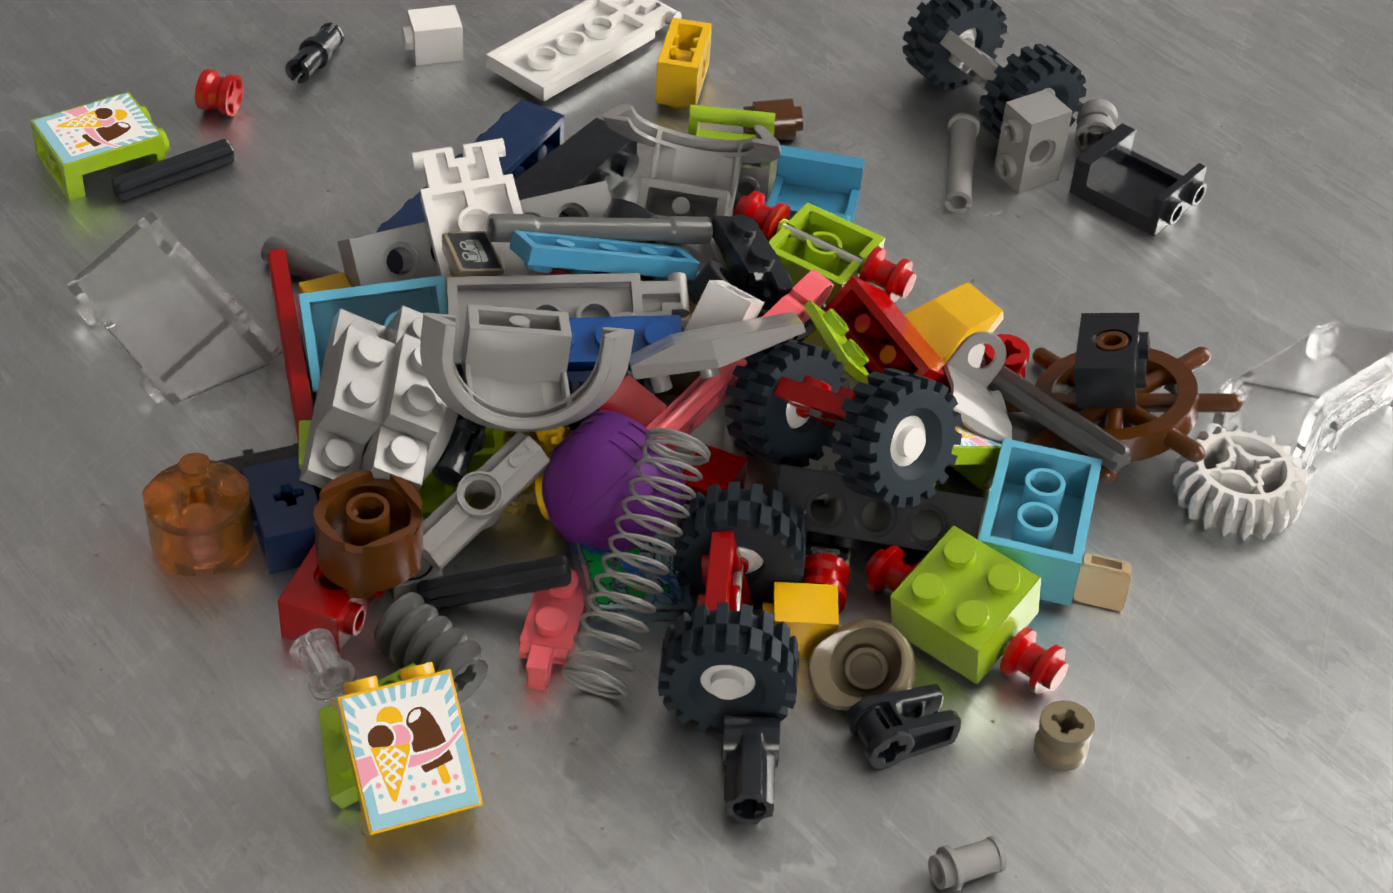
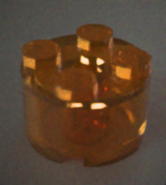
(199, 516)

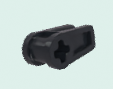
(904, 725)

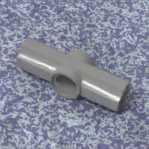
(502, 478)

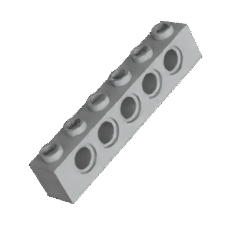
(366, 256)

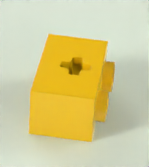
(683, 63)

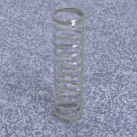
(608, 684)

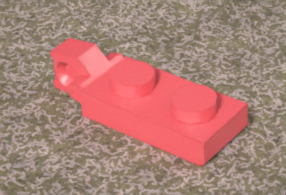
(550, 631)

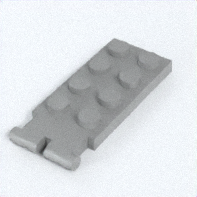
(572, 293)

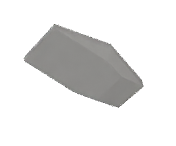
(710, 348)

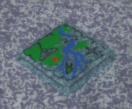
(668, 605)

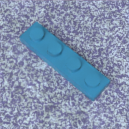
(589, 254)

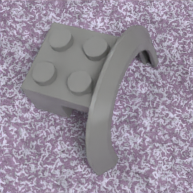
(690, 171)
(518, 367)

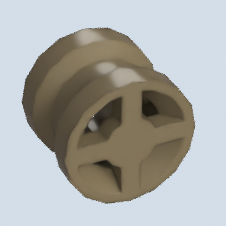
(1064, 735)

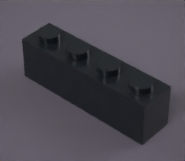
(583, 159)

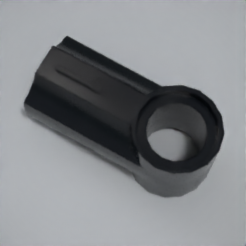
(750, 759)

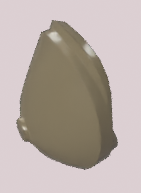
(861, 662)

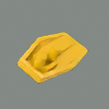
(954, 317)

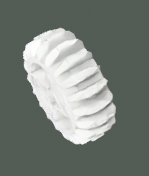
(1241, 484)

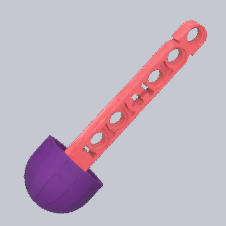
(598, 458)

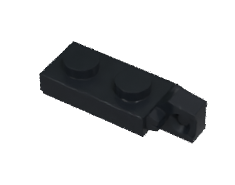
(751, 257)

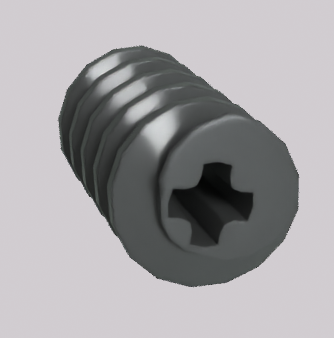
(417, 635)

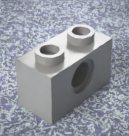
(1032, 141)

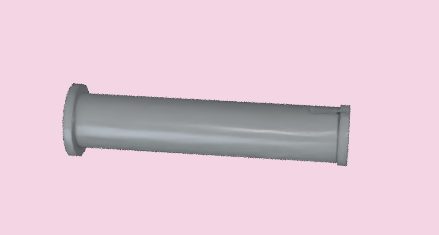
(963, 131)

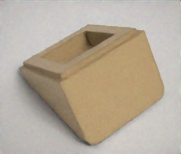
(1103, 582)

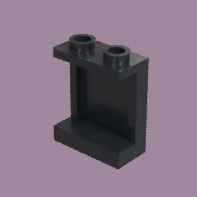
(1134, 185)

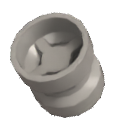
(1094, 122)

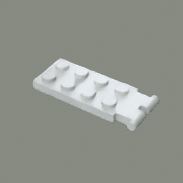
(578, 43)
(463, 196)

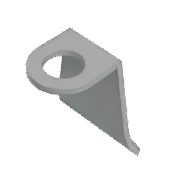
(969, 386)

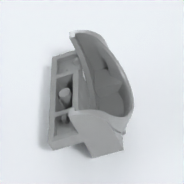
(376, 391)

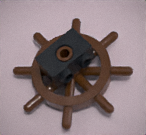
(1116, 386)

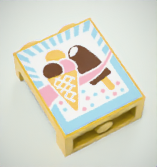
(407, 748)

